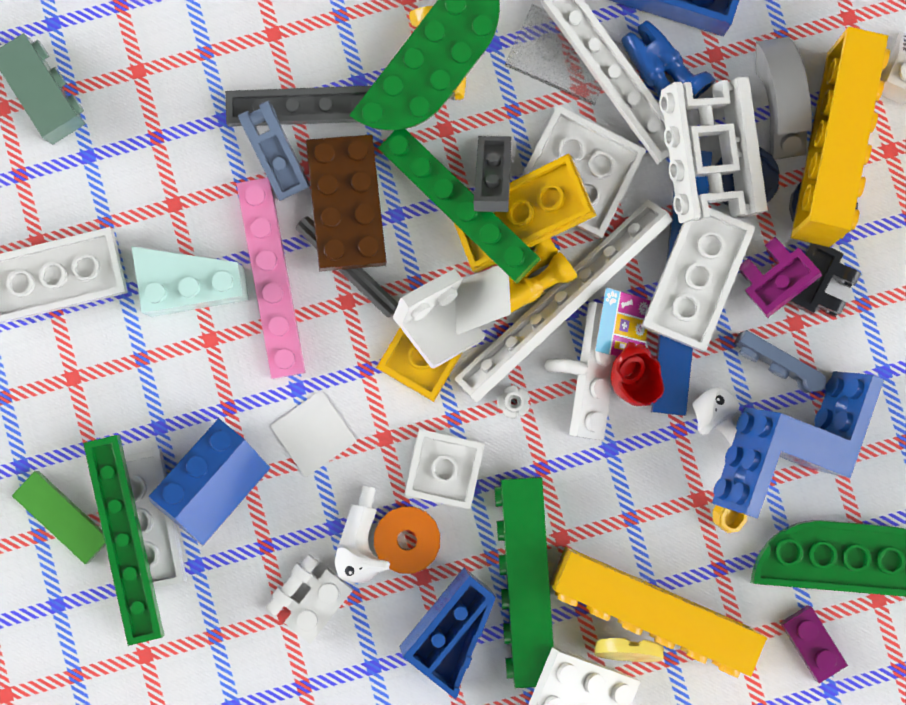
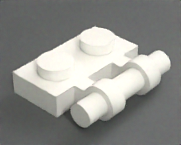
(318, 604)

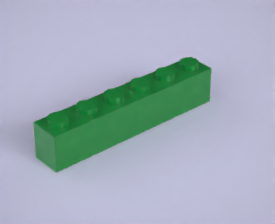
(527, 578)

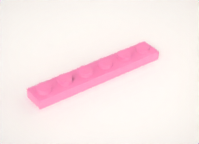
(271, 278)

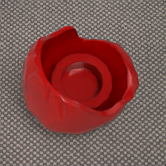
(637, 376)

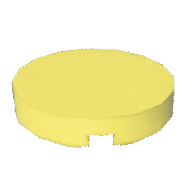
(626, 650)

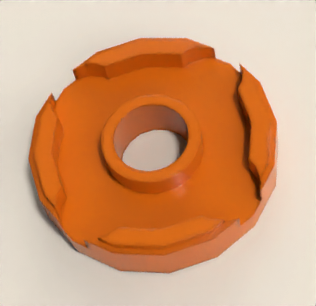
(407, 560)

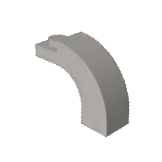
(788, 96)

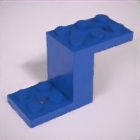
(825, 447)

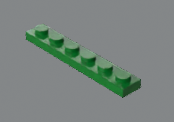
(458, 204)
(123, 540)

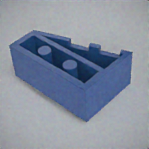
(449, 632)

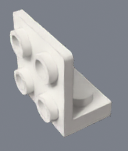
(430, 320)

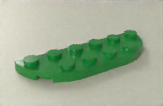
(429, 65)
(835, 558)

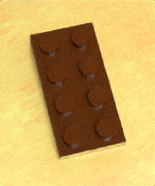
(346, 203)

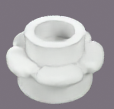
(504, 402)

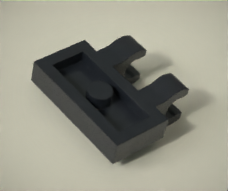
(829, 264)

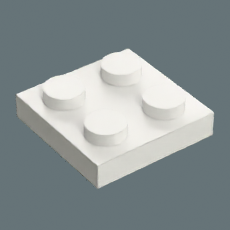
(444, 469)

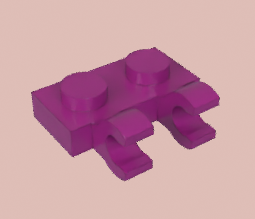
(783, 281)

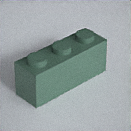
(40, 89)

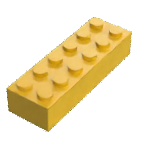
(840, 137)
(660, 612)

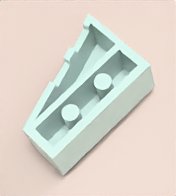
(185, 282)

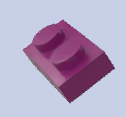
(813, 644)

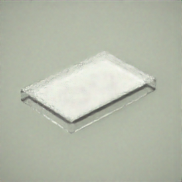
(548, 57)

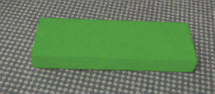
(60, 516)

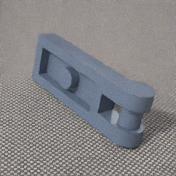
(274, 151)
(780, 362)

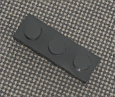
(492, 174)

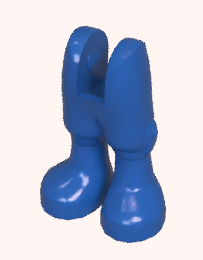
(661, 58)

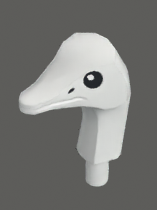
(717, 410)
(353, 558)

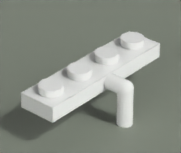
(593, 381)

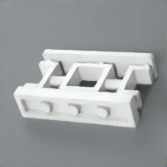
(737, 145)

